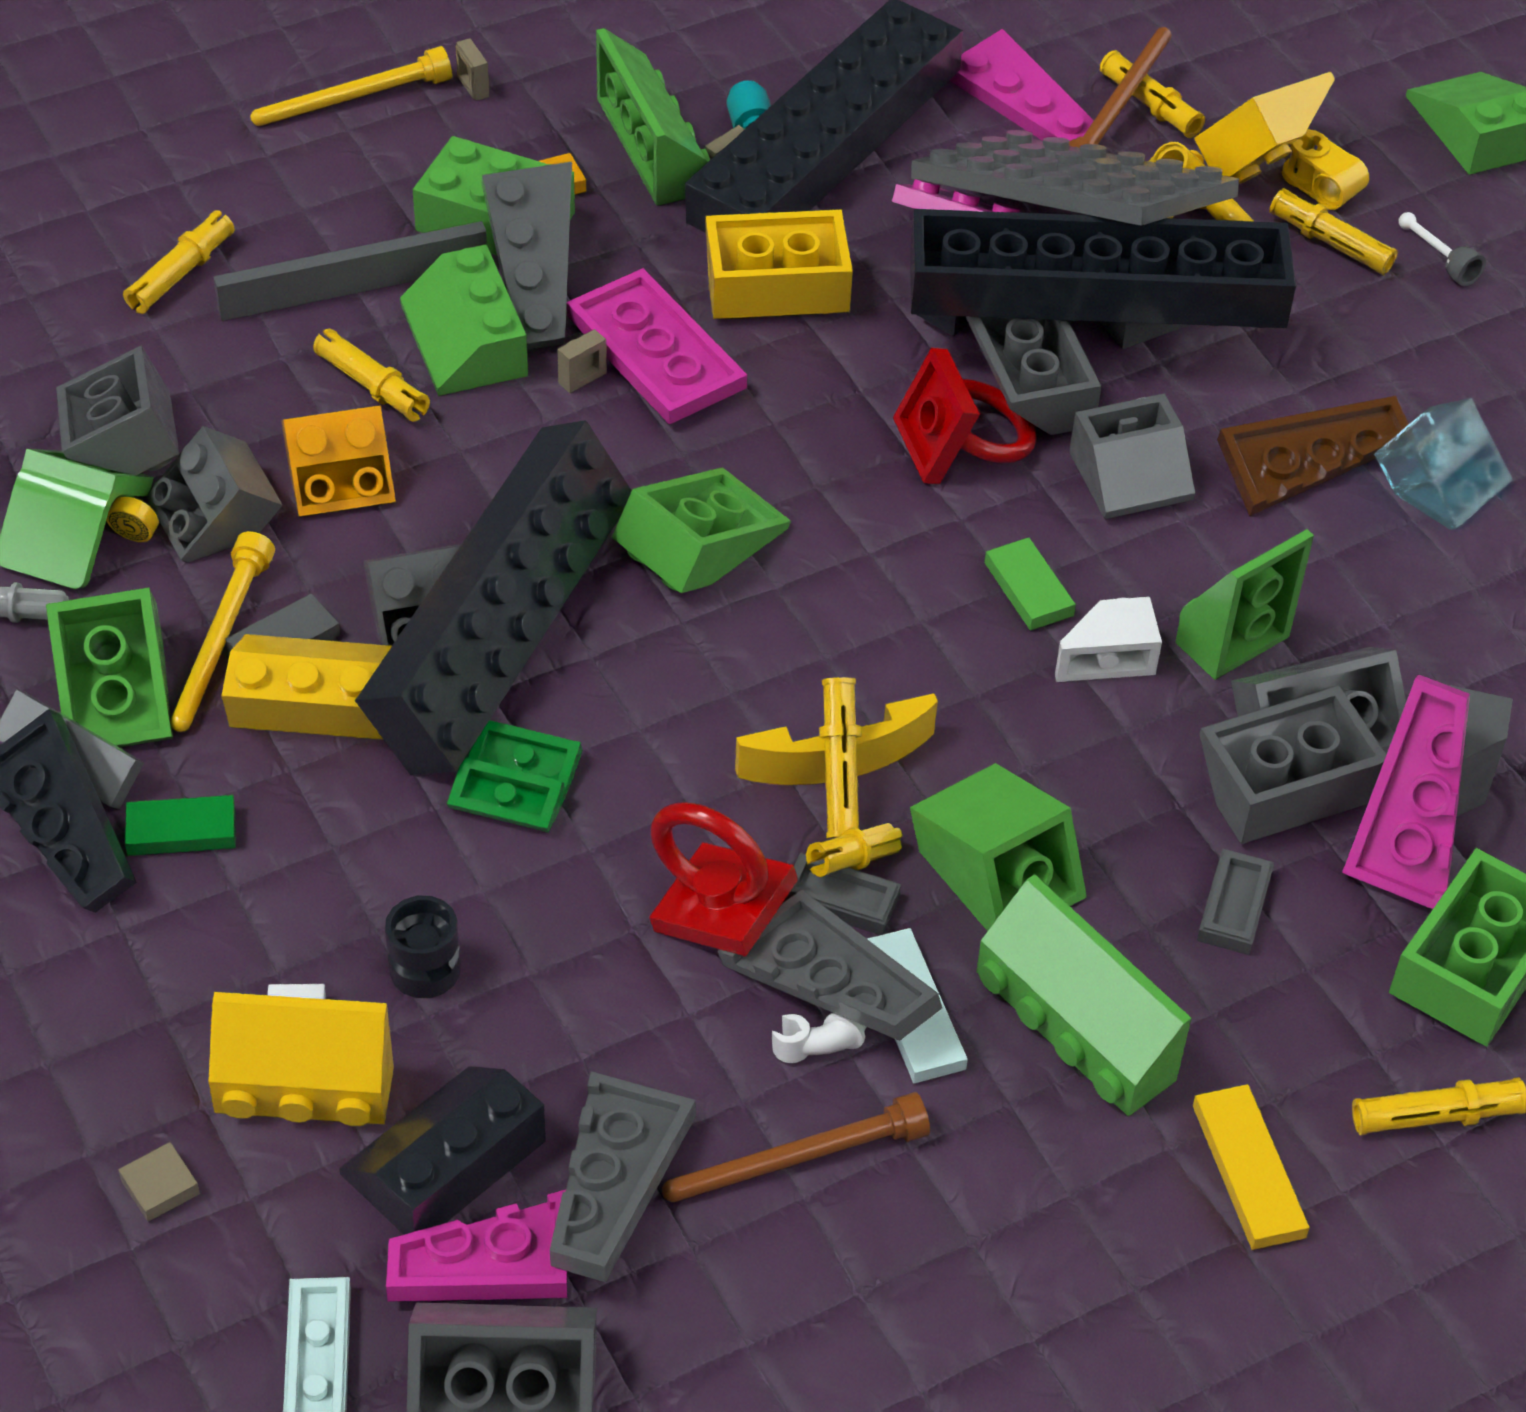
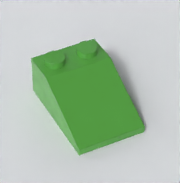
(1476, 119)
(696, 527)
(1246, 609)
(112, 666)

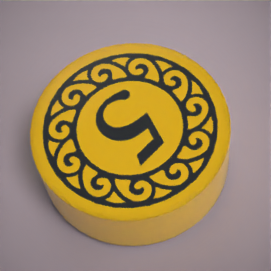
(132, 519)

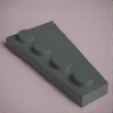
(532, 245)
(835, 968)
(617, 1164)

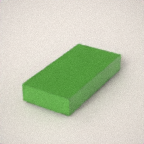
(1029, 583)

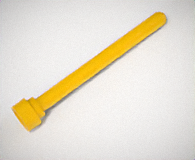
(431, 67)
(250, 557)

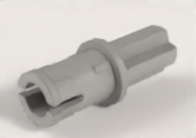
(27, 603)

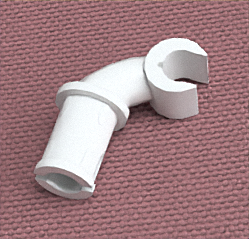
(802, 1040)

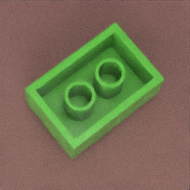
(452, 187)
(1470, 951)

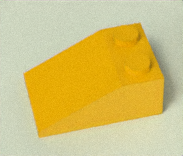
(1263, 128)

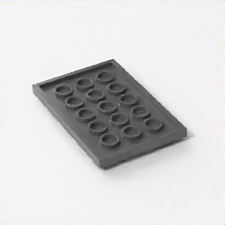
(1076, 178)

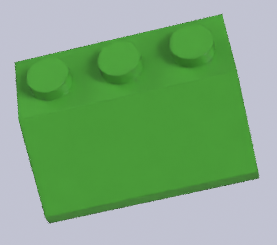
(465, 322)

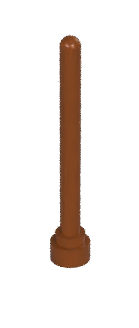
(1125, 89)
(903, 1119)

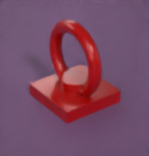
(941, 412)
(720, 893)

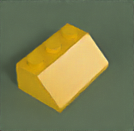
(778, 264)
(300, 685)
(300, 1058)

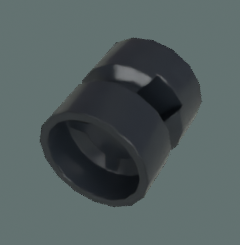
(423, 946)

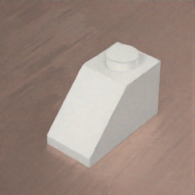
(1111, 642)

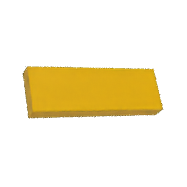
(1250, 1167)

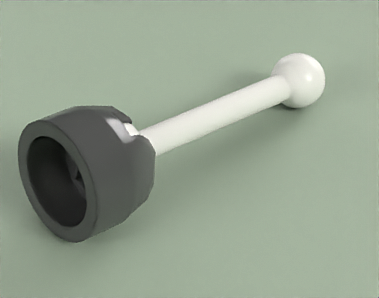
(1463, 263)

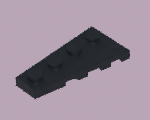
(60, 811)

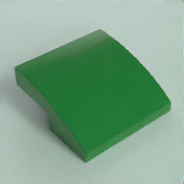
(516, 776)

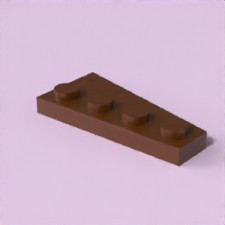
(1299, 451)

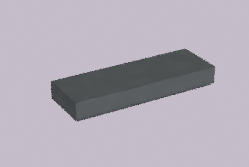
(107, 765)

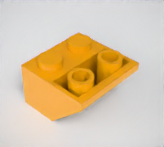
(338, 460)

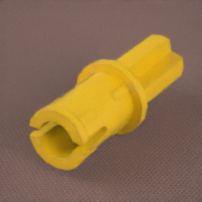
(854, 849)

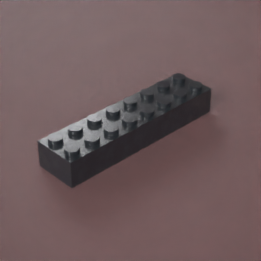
(830, 117)
(1101, 269)
(495, 600)

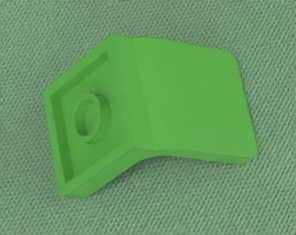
(61, 516)

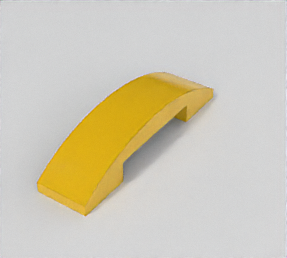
(776, 759)

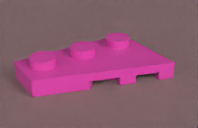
(479, 1260)

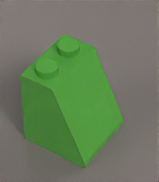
(994, 836)

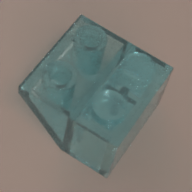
(1445, 463)

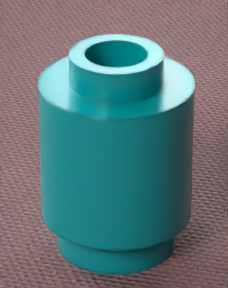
(746, 103)

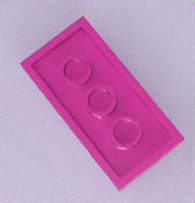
(658, 346)

